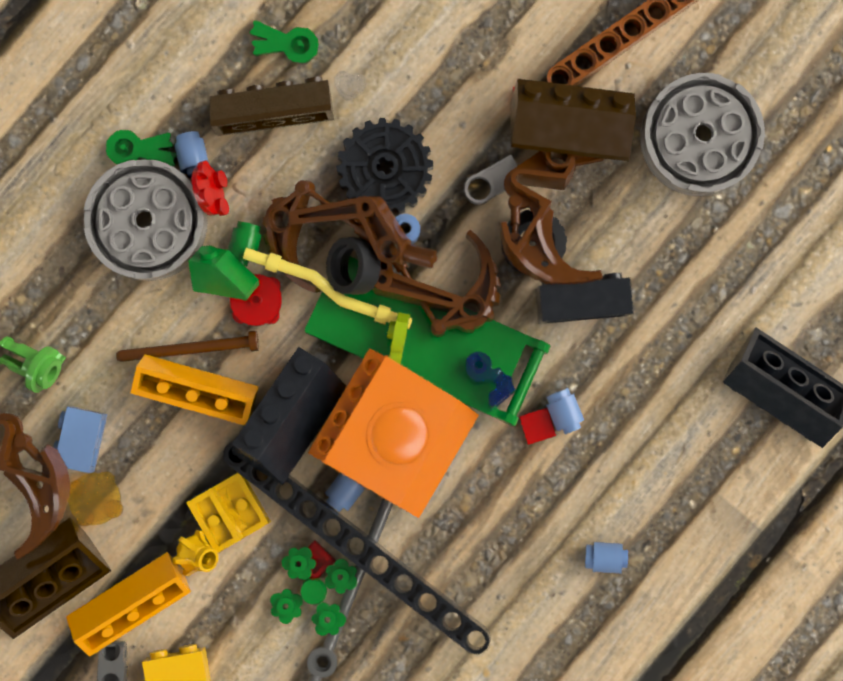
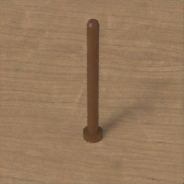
(250, 341)

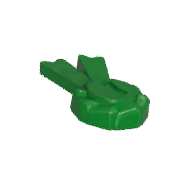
(298, 44)
(127, 146)

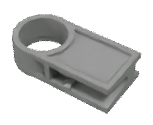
(494, 177)

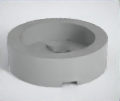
(684, 160)
(148, 252)

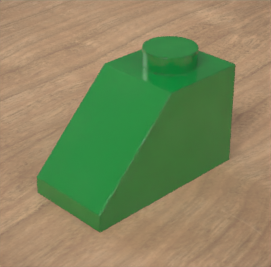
(221, 274)

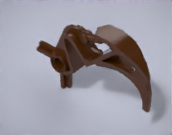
(542, 173)
(53, 476)

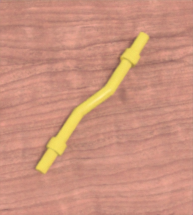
(274, 263)

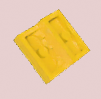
(228, 512)

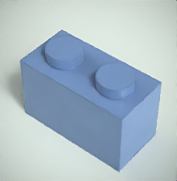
(80, 438)

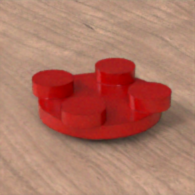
(208, 189)
(261, 306)

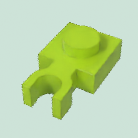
(397, 332)

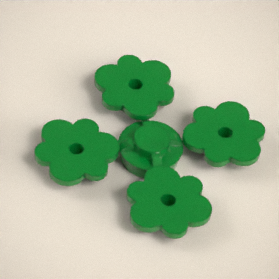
(313, 591)

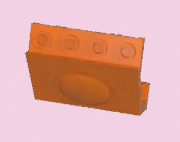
(394, 432)

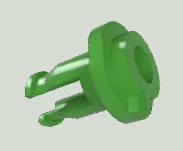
(39, 368)

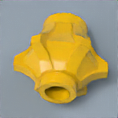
(195, 554)

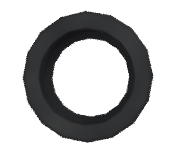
(337, 266)

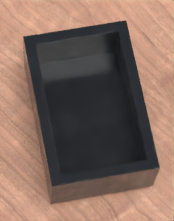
(585, 301)

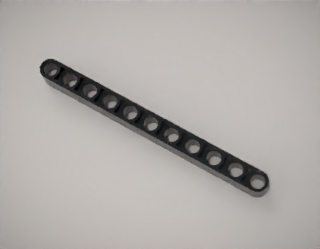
(365, 560)

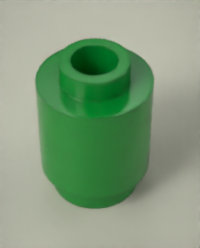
(244, 236)

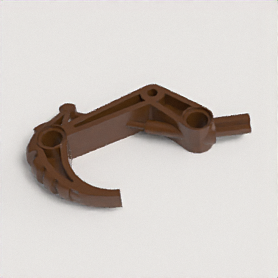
(376, 227)
(482, 294)

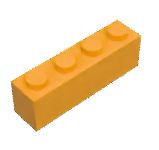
(194, 389)
(127, 604)

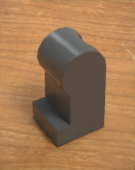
(113, 662)

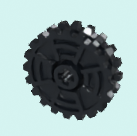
(395, 146)

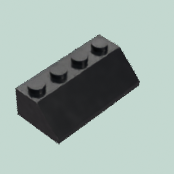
(787, 387)
(289, 416)

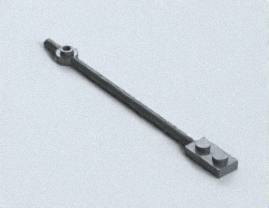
(327, 650)

